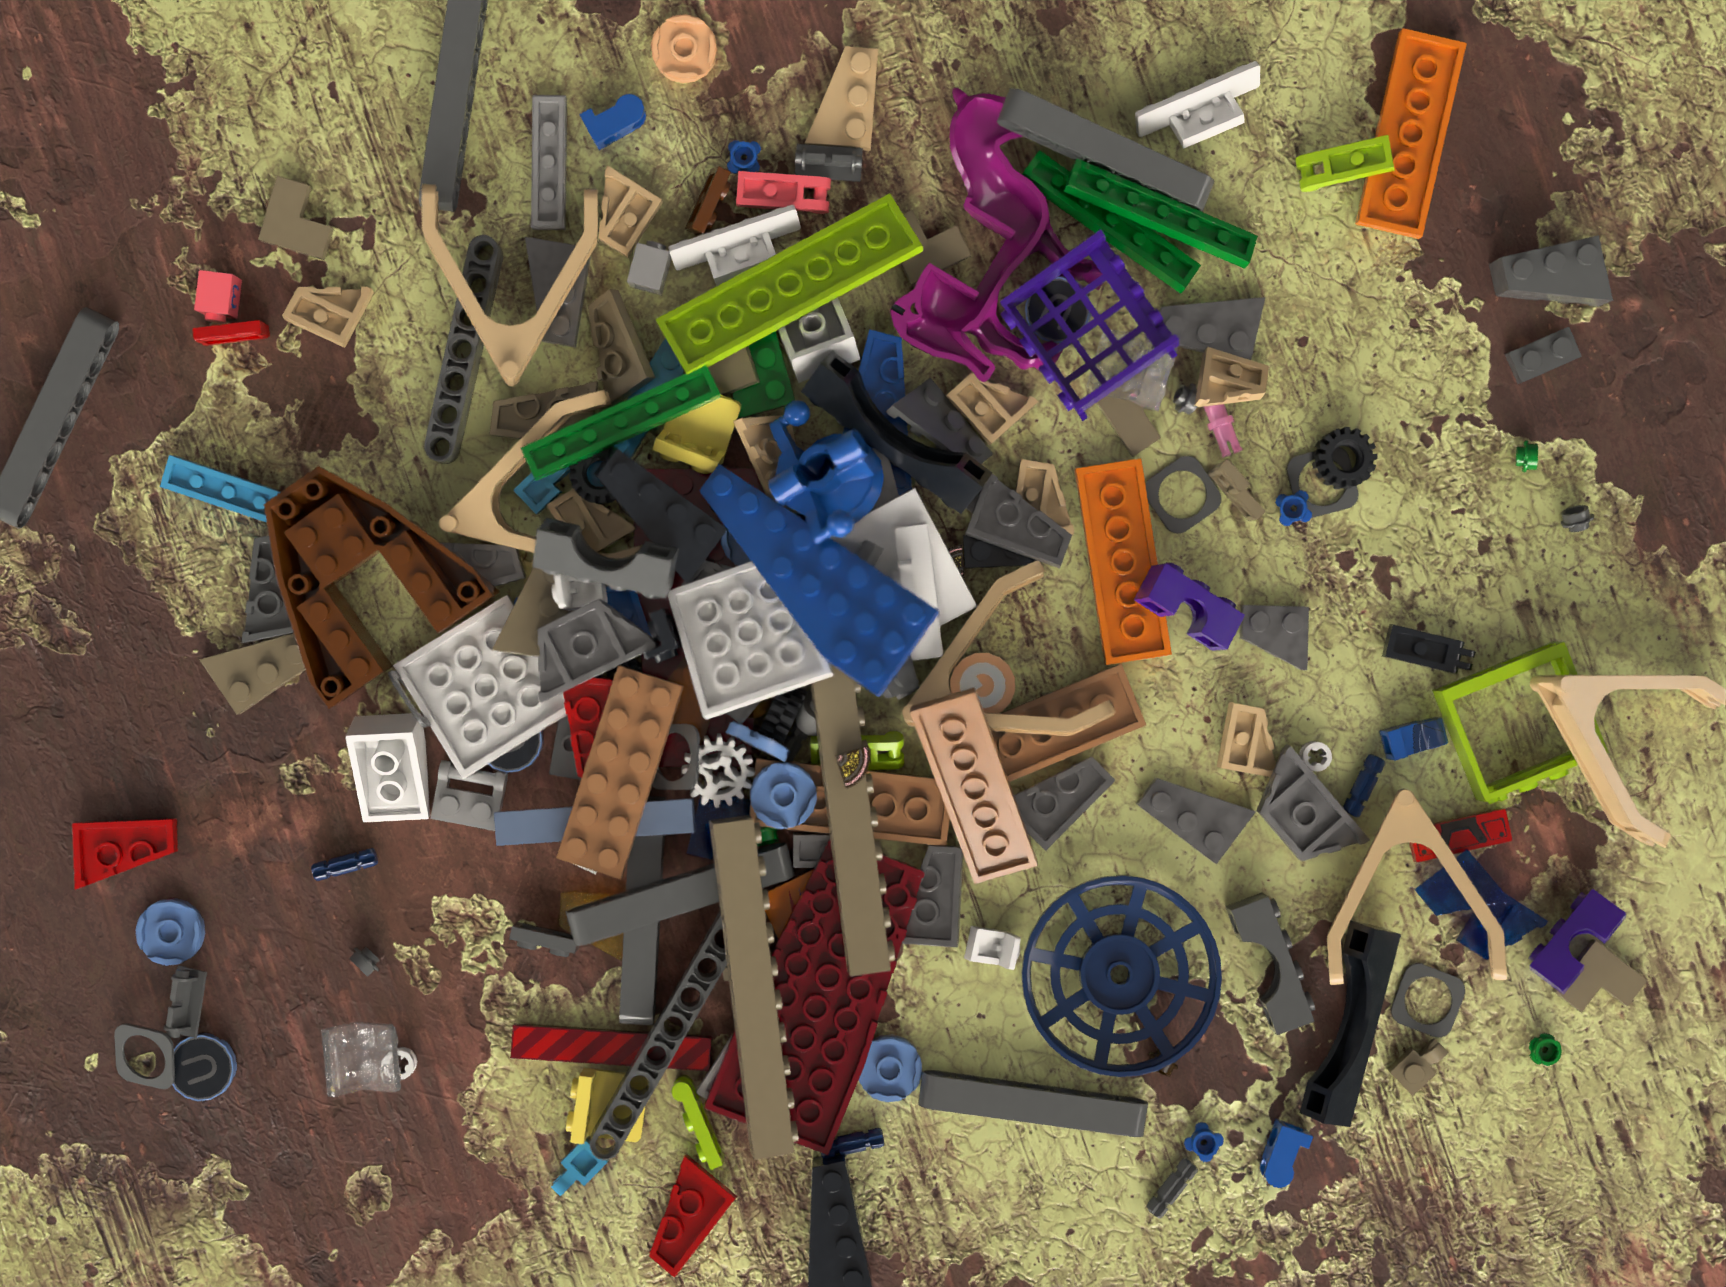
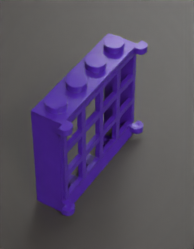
(1130, 296)

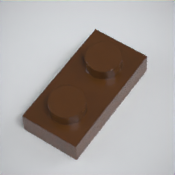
(714, 189)

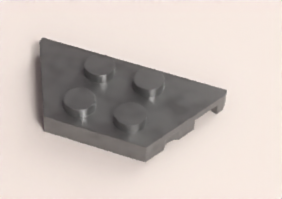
(586, 646)
(1305, 810)

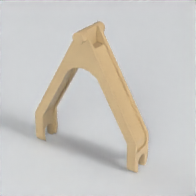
(515, 344)
(479, 510)
(937, 682)
(1573, 705)
(1402, 824)

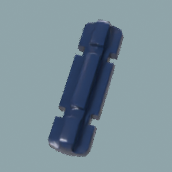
(1364, 785)
(344, 864)
(856, 1142)

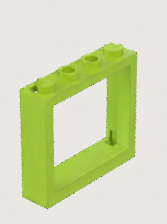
(1524, 780)

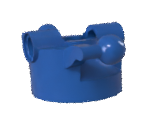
(828, 501)

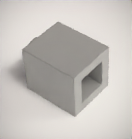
(649, 267)

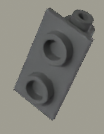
(829, 162)
(187, 1002)

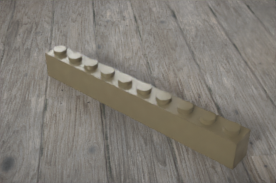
(851, 828)
(752, 986)

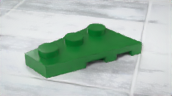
(774, 386)

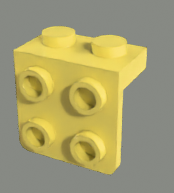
(700, 435)
(592, 1095)

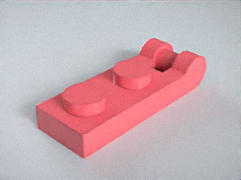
(782, 190)

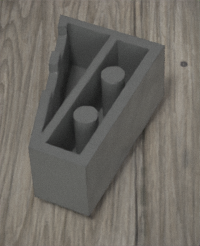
(1555, 273)

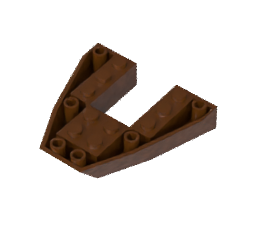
(327, 531)

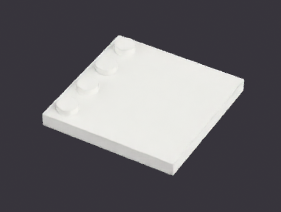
(905, 510)
(741, 641)
(475, 696)

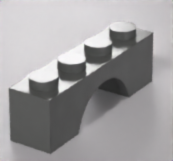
(564, 551)
(1284, 1001)

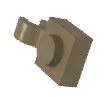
(1414, 1068)

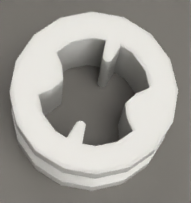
(1327, 756)
(412, 1059)

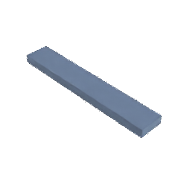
(549, 824)

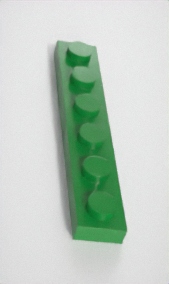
(1160, 213)
(1129, 237)
(620, 422)

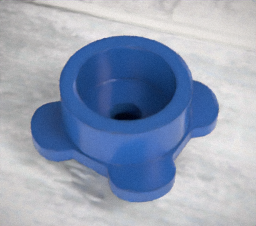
(738, 149)
(1287, 515)
(1206, 1151)

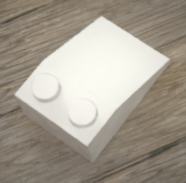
(815, 336)
(389, 767)

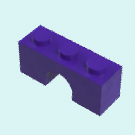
(1213, 617)
(1591, 916)

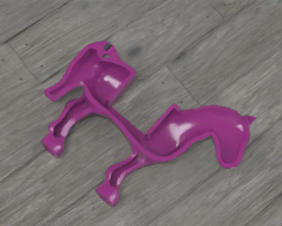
(1011, 208)

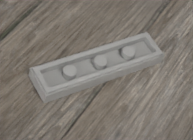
(549, 162)

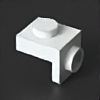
(573, 594)
(992, 947)

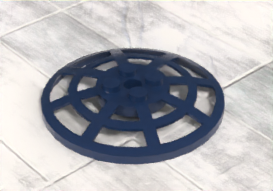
(1138, 987)

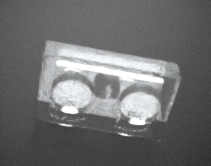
(1144, 388)
(361, 1058)

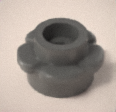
(1185, 399)
(1576, 518)
(365, 960)

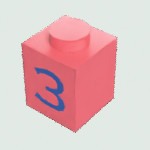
(217, 296)

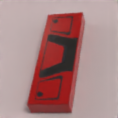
(1468, 832)

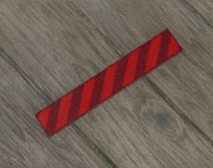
(602, 1046)

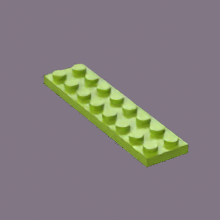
(789, 284)

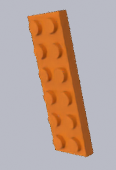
(1416, 120)
(1119, 558)

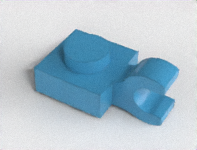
(540, 492)
(579, 1166)

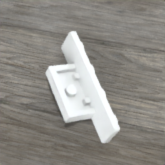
(1202, 109)
(736, 246)
(917, 576)

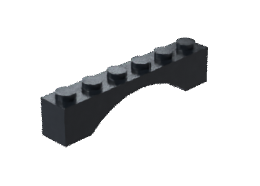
(841, 393)
(1336, 1084)

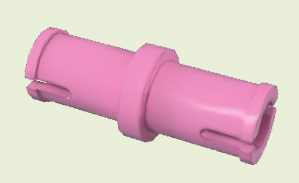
(1222, 427)

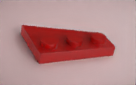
(584, 709)
(117, 846)
(691, 1214)

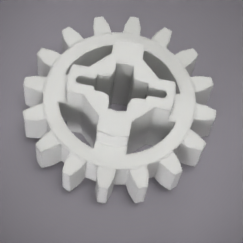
(729, 777)

